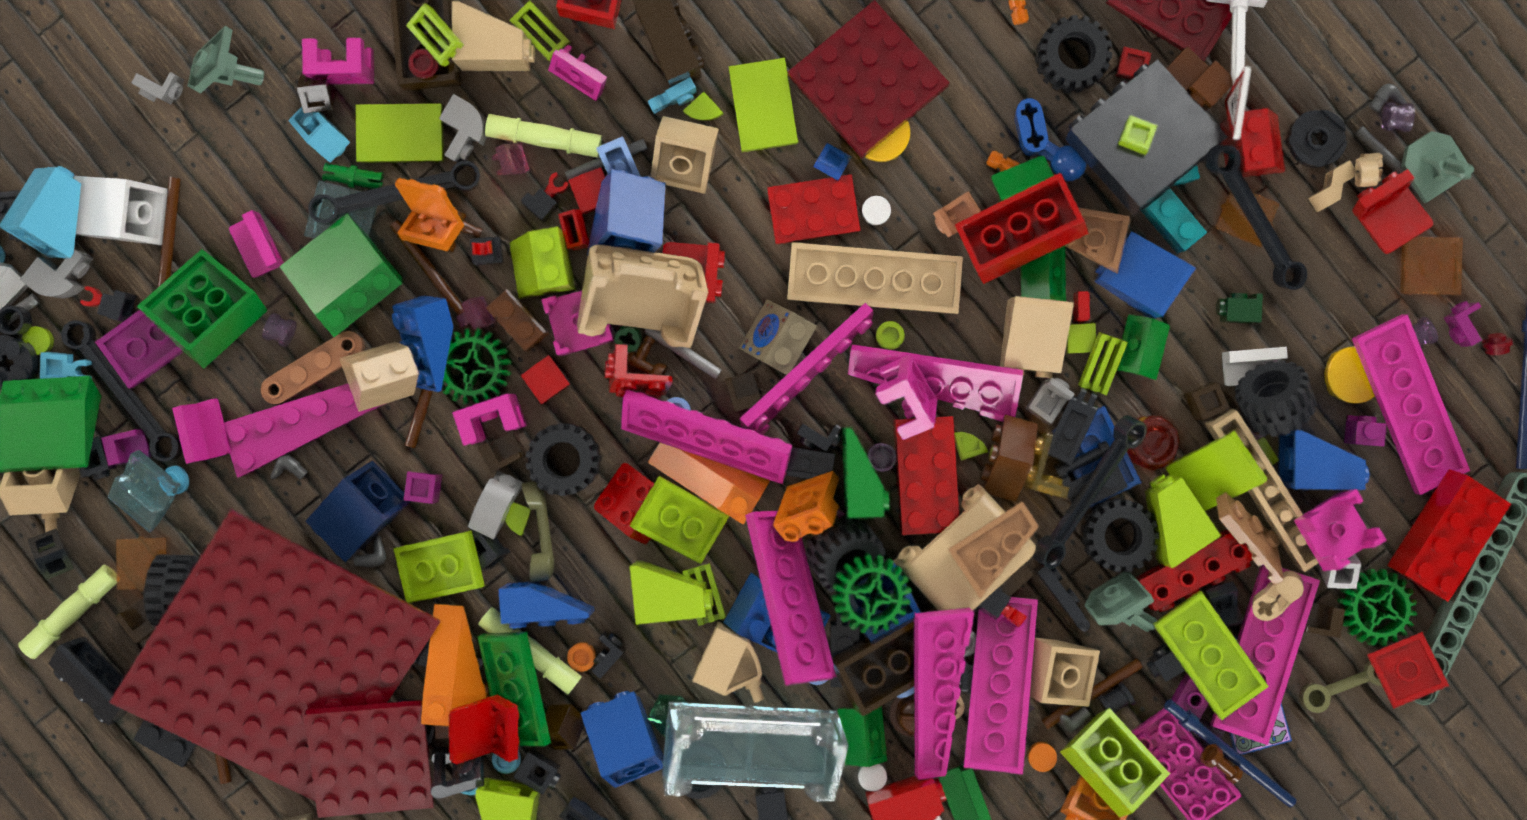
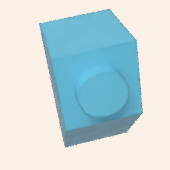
(320, 133)

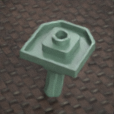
(216, 64)
(1435, 164)
(1121, 601)

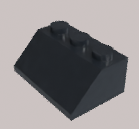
(89, 676)

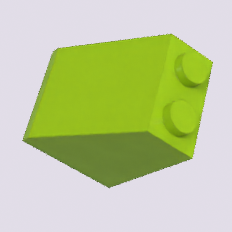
(541, 263)
(1180, 520)
(667, 595)
(506, 800)

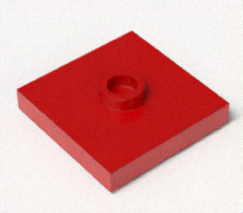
(1407, 670)

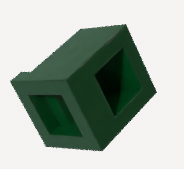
(1240, 308)

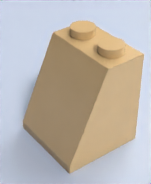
(489, 42)
(1035, 335)
(380, 375)

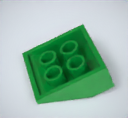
(341, 274)
(203, 308)
(47, 423)
(862, 487)

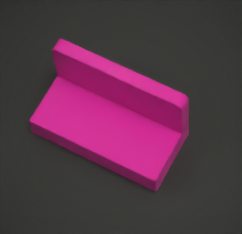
(256, 244)
(201, 431)

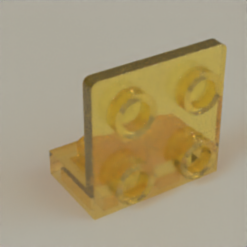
(1040, 482)

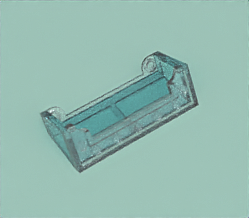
(753, 748)

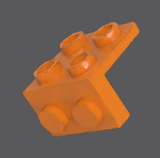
(432, 216)

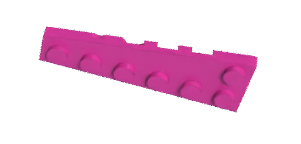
(799, 378)
(965, 384)
(286, 427)
(938, 669)

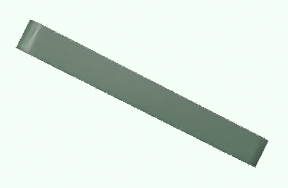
(1482, 580)

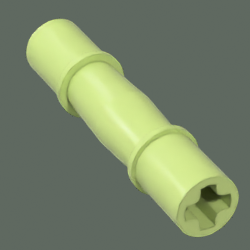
(542, 135)
(68, 612)
(544, 661)

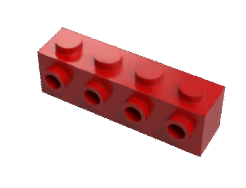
(1198, 570)

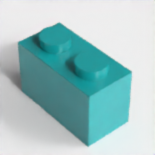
(1174, 221)

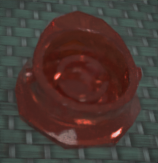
(1158, 445)

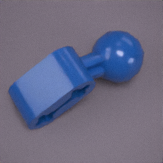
(1062, 159)

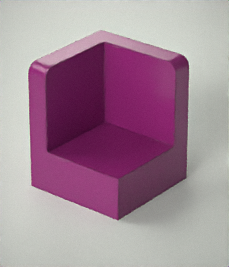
(121, 445)
(423, 487)

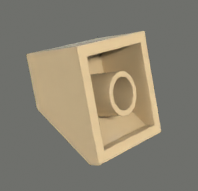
(684, 154)
(1062, 672)

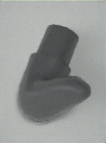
(1383, 94)
(289, 463)
(372, 560)
(1072, 723)

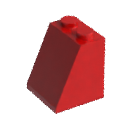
(1258, 143)
(907, 800)

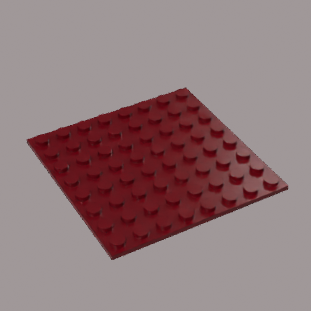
(260, 642)

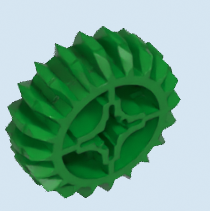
(475, 353)
(1383, 598)
(869, 606)

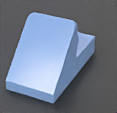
(617, 156)

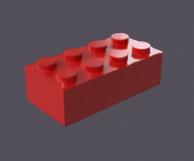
(1022, 228)
(926, 478)
(1449, 534)

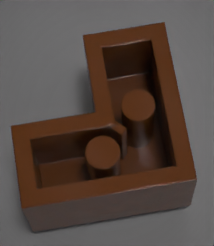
(1202, 82)
(1010, 457)

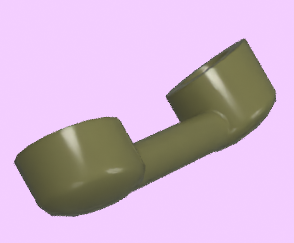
(541, 563)
(1318, 697)

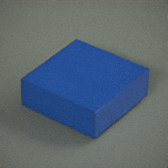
(832, 161)

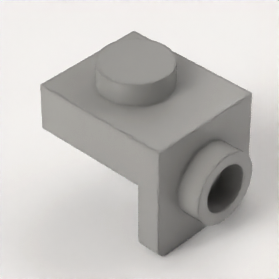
(168, 92)
(1049, 399)

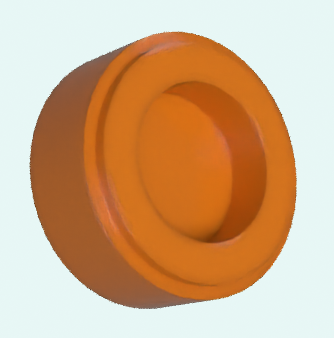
(581, 656)
(1042, 756)

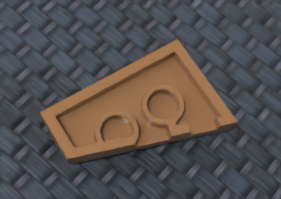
(1105, 238)

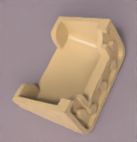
(642, 292)
(935, 569)

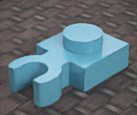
(679, 93)
(61, 365)

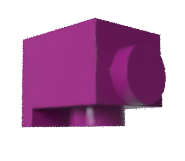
(1364, 431)
(1183, 694)

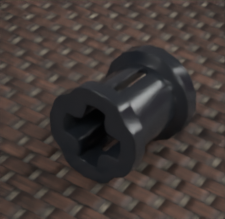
(1117, 698)

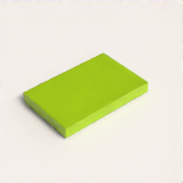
(763, 105)
(399, 133)
(1218, 469)
(679, 520)
(439, 567)

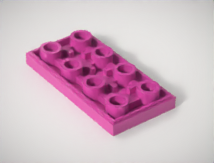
(1191, 785)

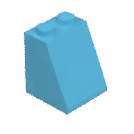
(46, 212)

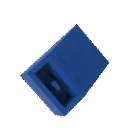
(427, 331)
(535, 602)
(751, 617)

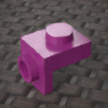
(1460, 326)

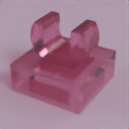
(511, 159)
(475, 313)

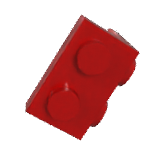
(1392, 212)
(708, 256)
(619, 380)
(623, 499)
(484, 728)

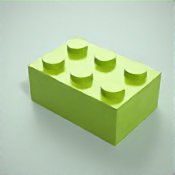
(1115, 763)

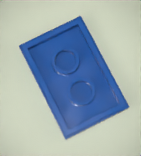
(1099, 431)

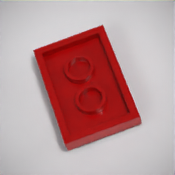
(813, 209)

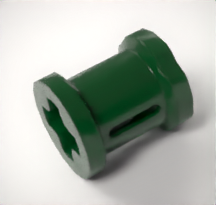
(636, 336)

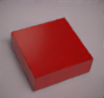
(1131, 61)
(1081, 306)

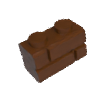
(517, 320)

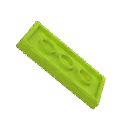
(1210, 655)

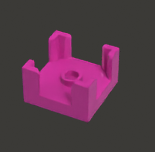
(355, 70)
(563, 316)
(918, 395)
(469, 421)
(1337, 531)

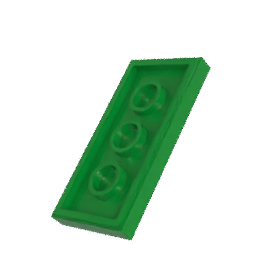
(513, 676)

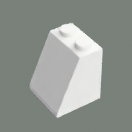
(121, 210)

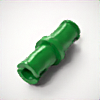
(352, 176)

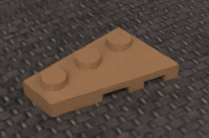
(1249, 530)
(991, 548)

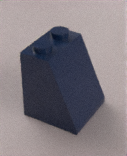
(357, 510)

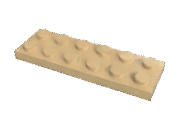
(875, 278)

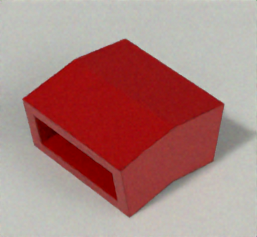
(587, 189)
(580, 228)
(545, 380)

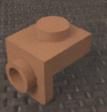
(954, 212)

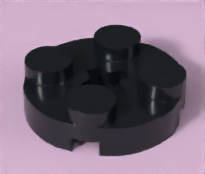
(1333, 138)
(24, 358)

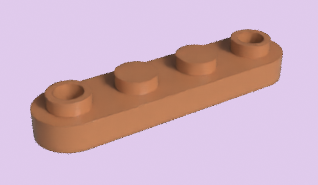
(310, 368)

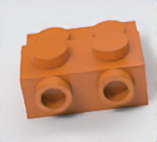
(807, 507)
(1086, 804)

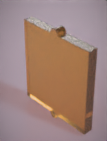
(1234, 222)
(134, 560)

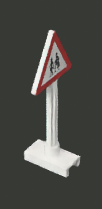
(1240, 74)

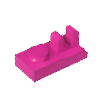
(577, 72)

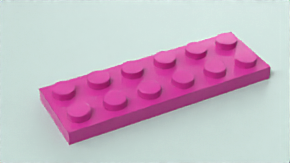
(1410, 403)
(705, 436)
(790, 602)
(1272, 650)
(1001, 691)

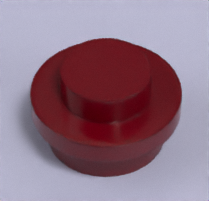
(423, 64)
(1497, 344)

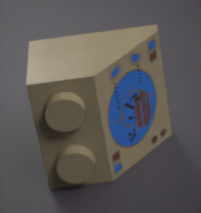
(777, 337)

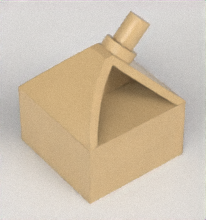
(39, 493)
(730, 664)

